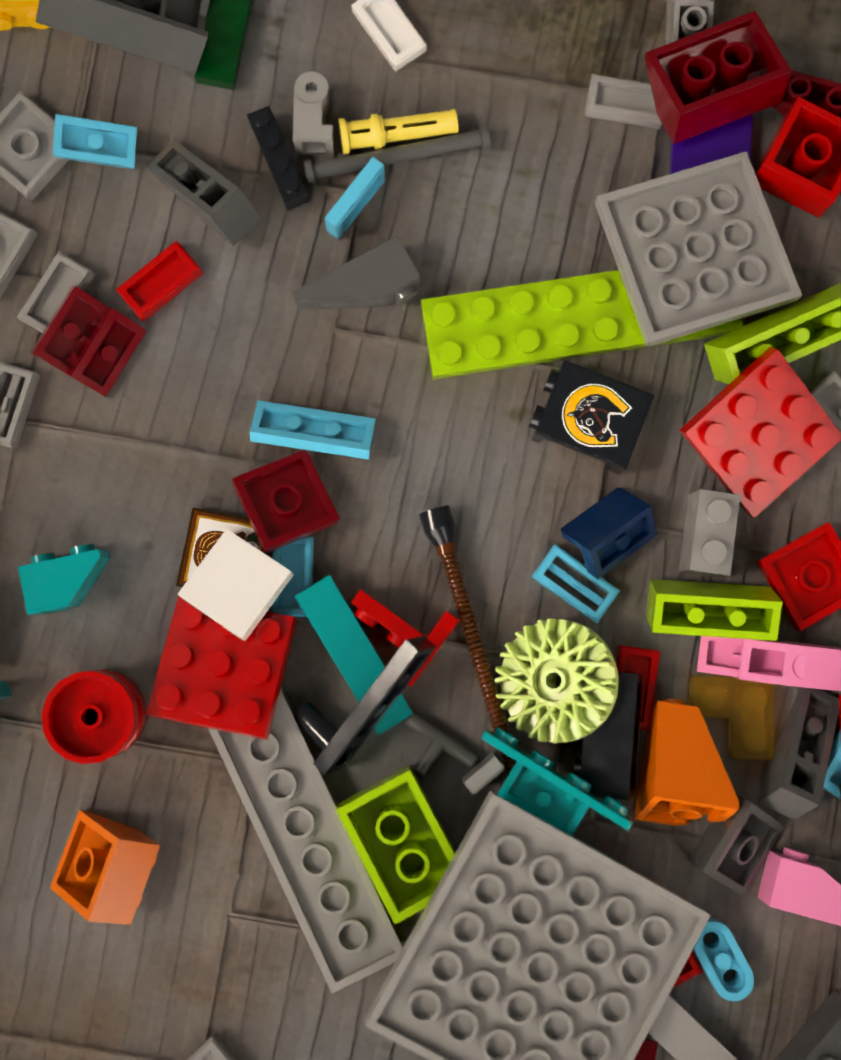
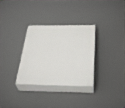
(235, 584)

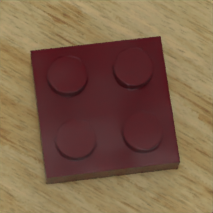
(285, 501)

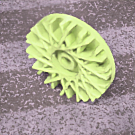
(530, 686)

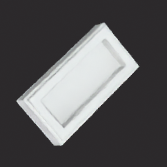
(390, 31)

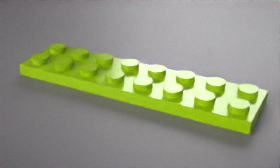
(536, 324)

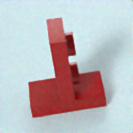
(372, 612)

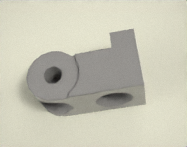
(309, 112)

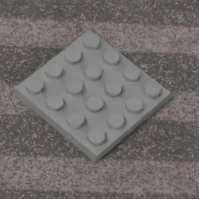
(697, 249)

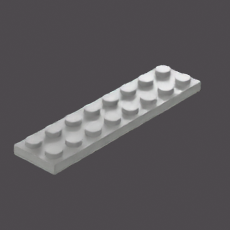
(310, 850)

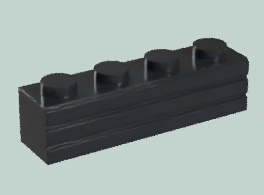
(278, 158)

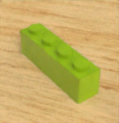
(792, 330)

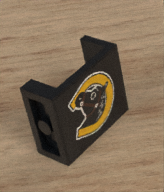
(591, 415)

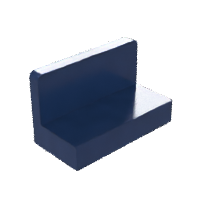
(611, 530)

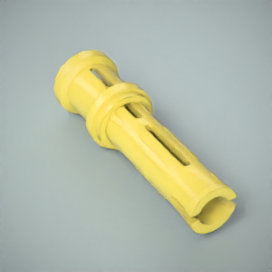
(378, 131)

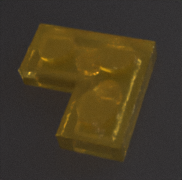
(746, 705)

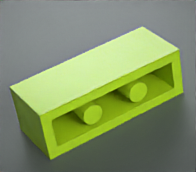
(713, 609)

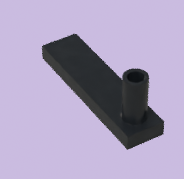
(342, 744)

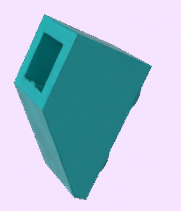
(61, 582)

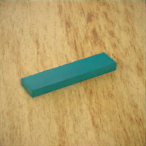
(347, 645)

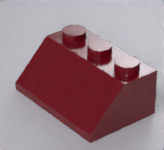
(716, 76)

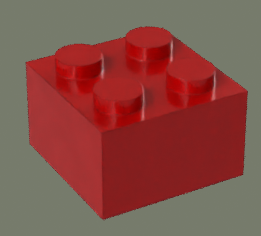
(804, 159)

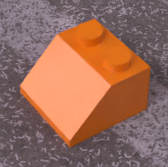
(104, 869)

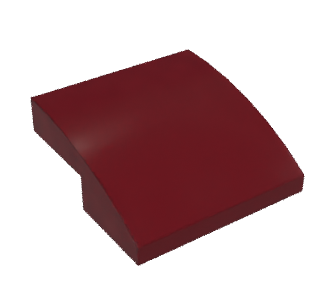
(88, 341)

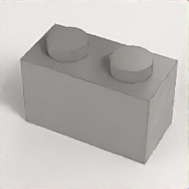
(709, 533)

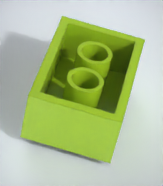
(398, 841)

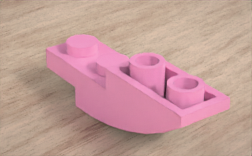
(772, 662)

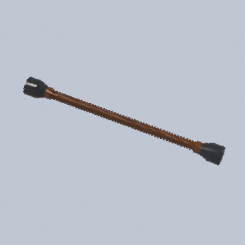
(440, 530)

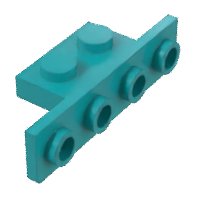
(548, 793)

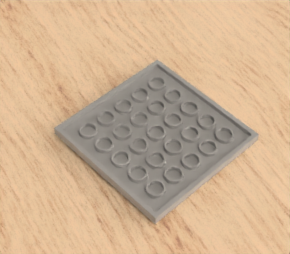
(535, 950)

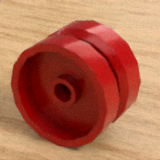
(69, 713)

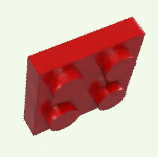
(806, 575)

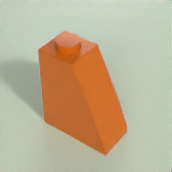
(682, 770)

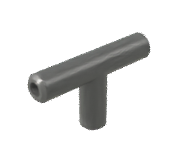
(439, 742)

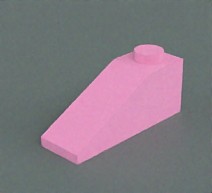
(800, 886)

